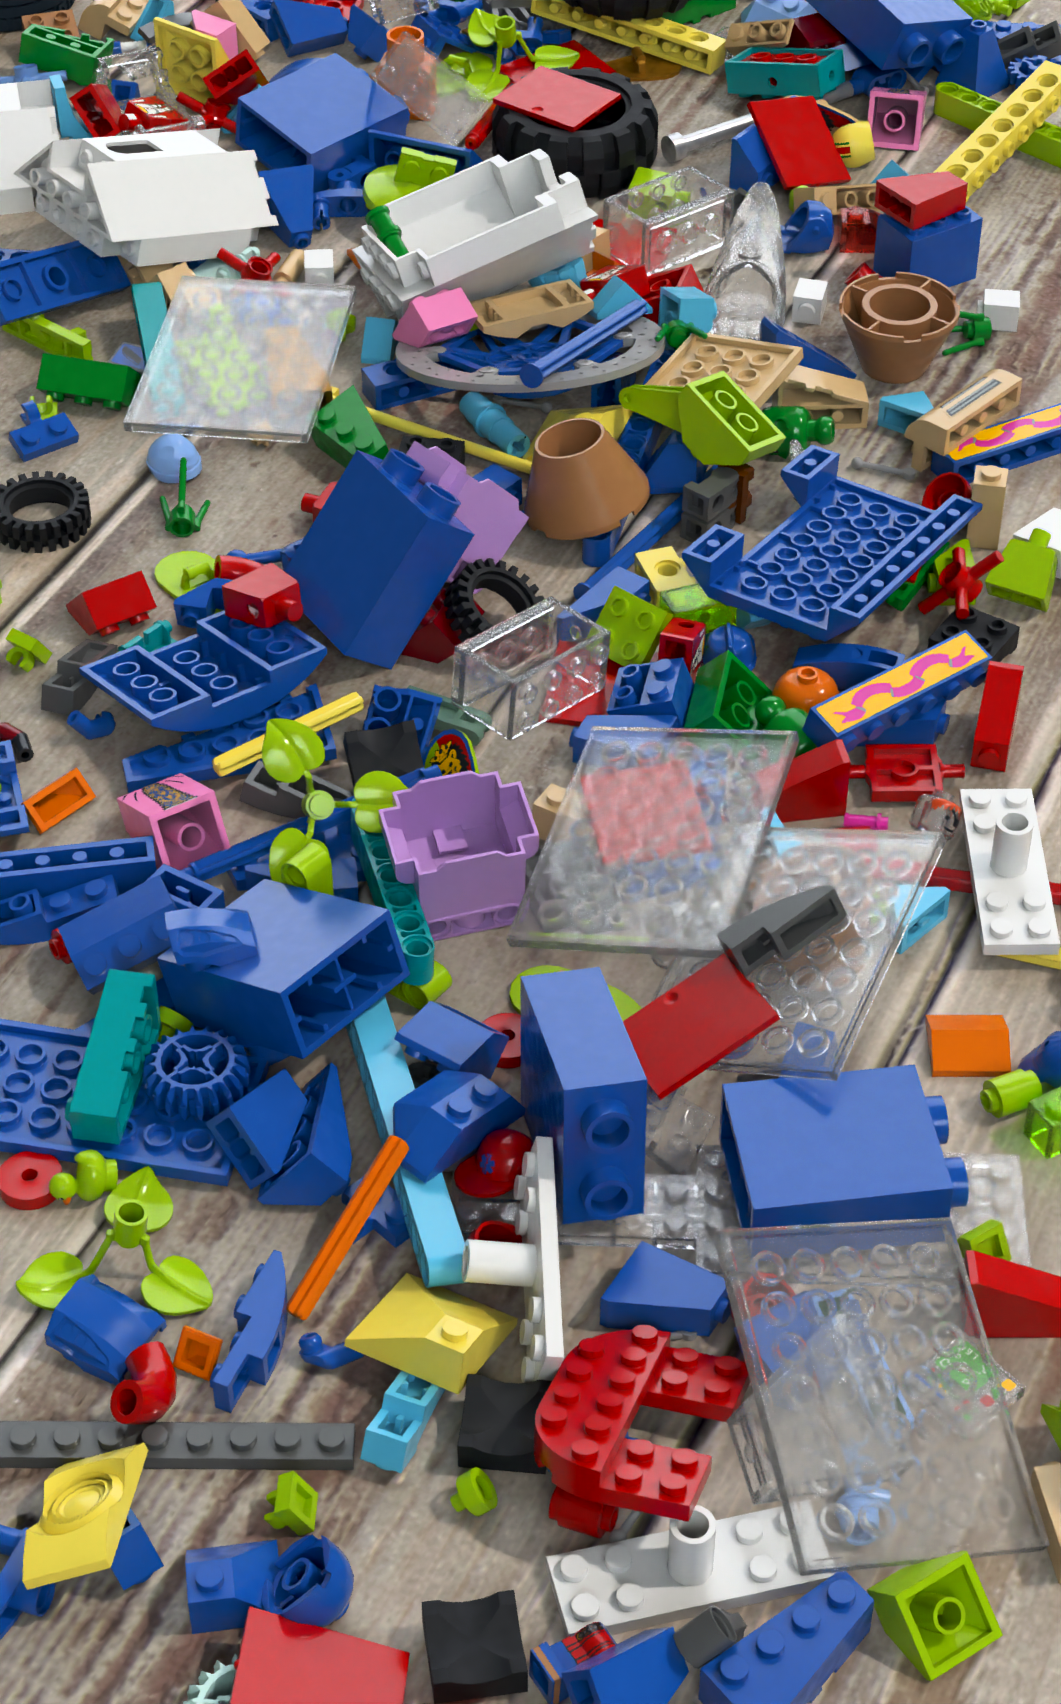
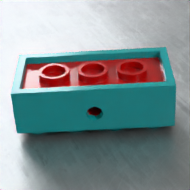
(785, 72)

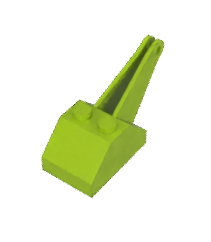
(713, 417)

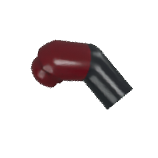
(19, 741)

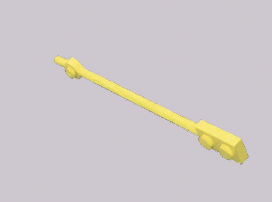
(470, 447)

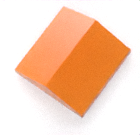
(968, 1045)

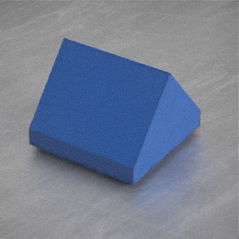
(124, 90)

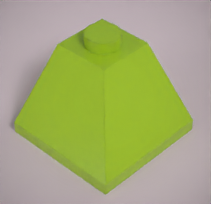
(936, 1612)

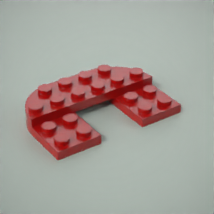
(595, 1400)

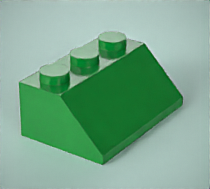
(87, 381)
(725, 696)

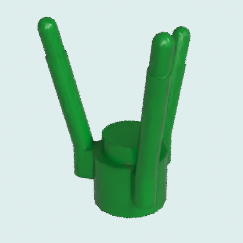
(976, 329)
(677, 332)
(182, 518)

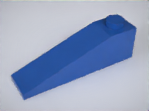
(319, 1152)

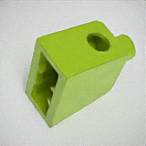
(1026, 572)

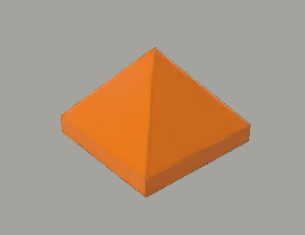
(197, 1352)

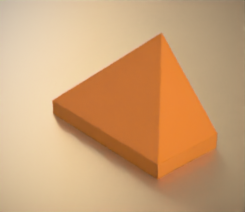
(58, 800)

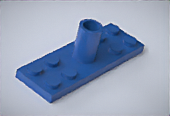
(56, 280)

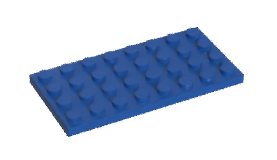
(41, 1074)

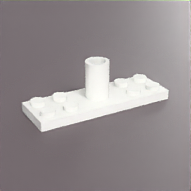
(1008, 872)
(529, 1263)
(678, 1572)

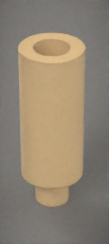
(291, 267)

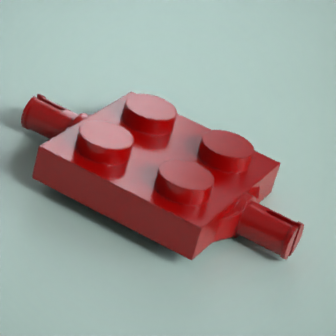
(903, 771)

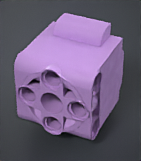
(484, 506)
(462, 849)

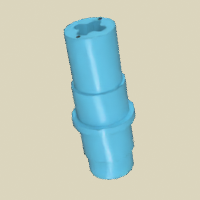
(493, 423)

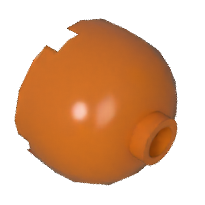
(805, 687)

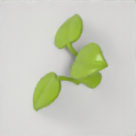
(490, 28)
(292, 751)
(132, 1209)

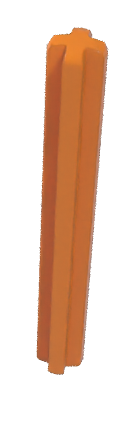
(347, 1227)

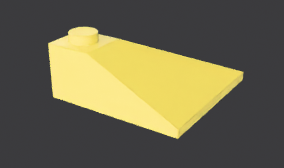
(188, 57)
(611, 417)
(431, 1333)

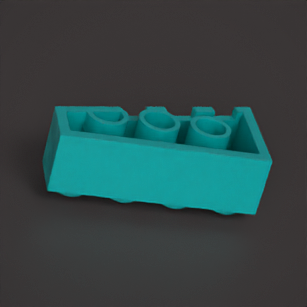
(114, 1057)

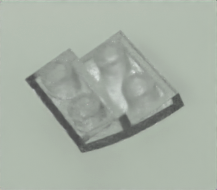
(675, 1130)

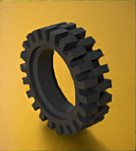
(50, 531)
(491, 577)

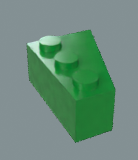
(57, 52)
(347, 427)

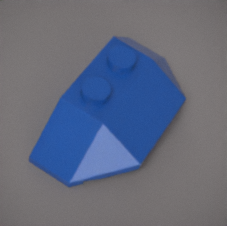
(813, 356)
(450, 1119)

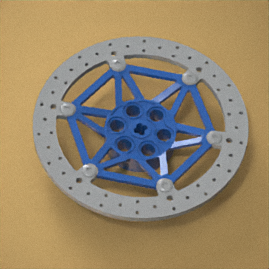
(500, 368)

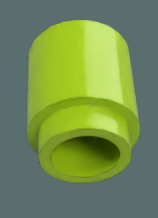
(1010, 1092)

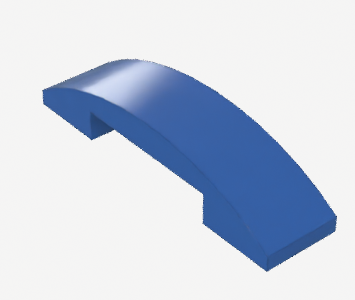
(12, 814)

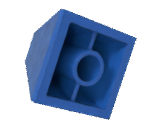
(980, 64)
(291, 202)

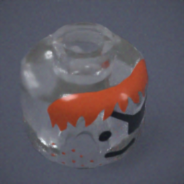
(936, 814)

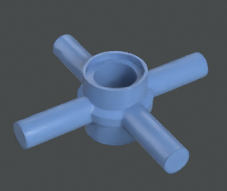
(29, 72)

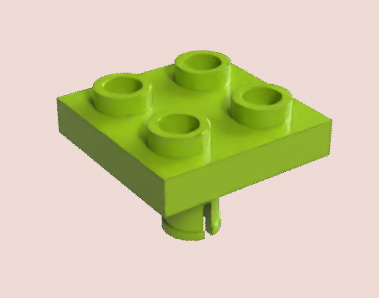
(633, 627)

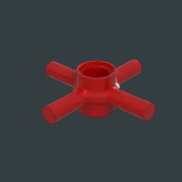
(212, 112)
(256, 267)
(960, 582)

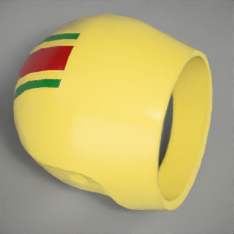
(855, 144)

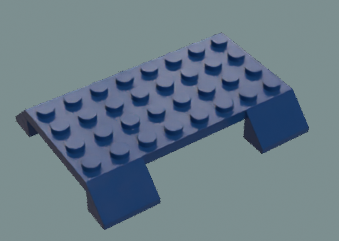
(830, 556)

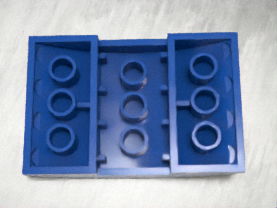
(211, 676)

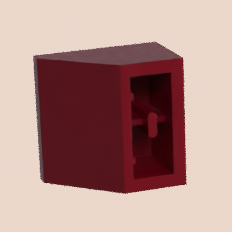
(815, 33)
(434, 637)

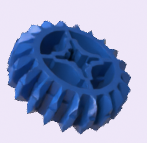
(186, 1068)

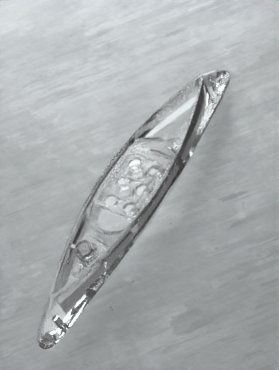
(750, 269)

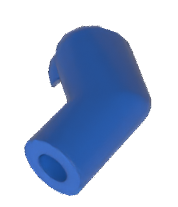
(92, 729)
(323, 1355)

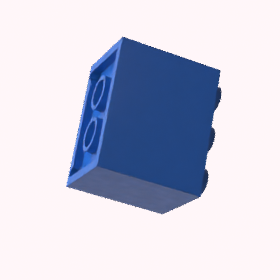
(940, 250)

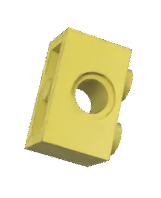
(663, 570)

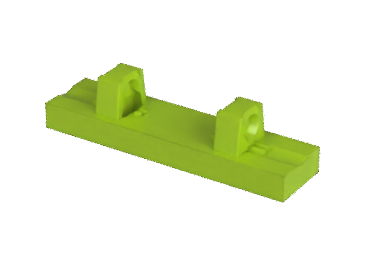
(52, 337)

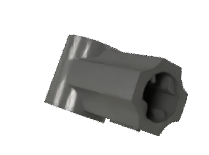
(709, 1635)

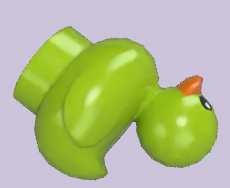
(92, 1179)

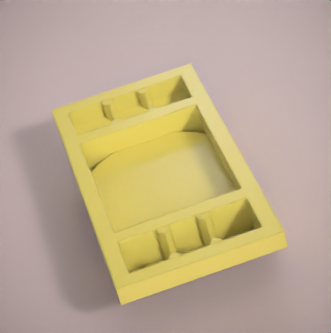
(82, 1516)

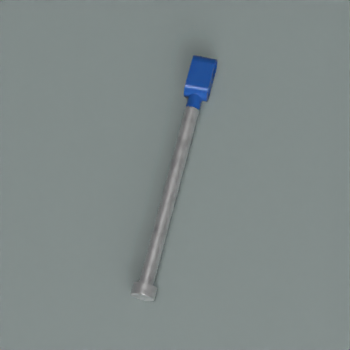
(675, 146)

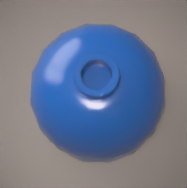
(311, 1583)

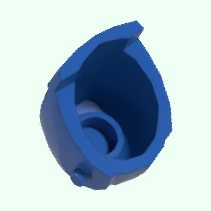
(808, 229)

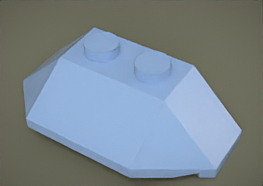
(775, 9)

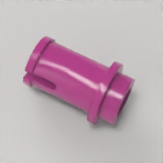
(875, 822)

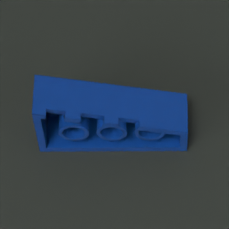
(794, 1650)

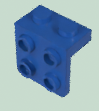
(438, 34)

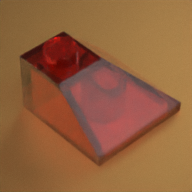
(857, 230)

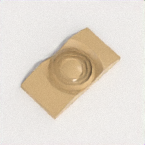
(531, 309)

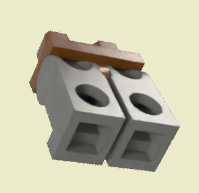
(716, 500)

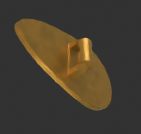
(644, 66)

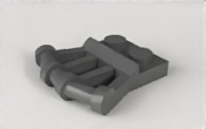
(516, 8)

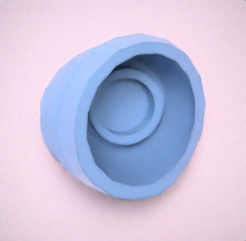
(165, 457)

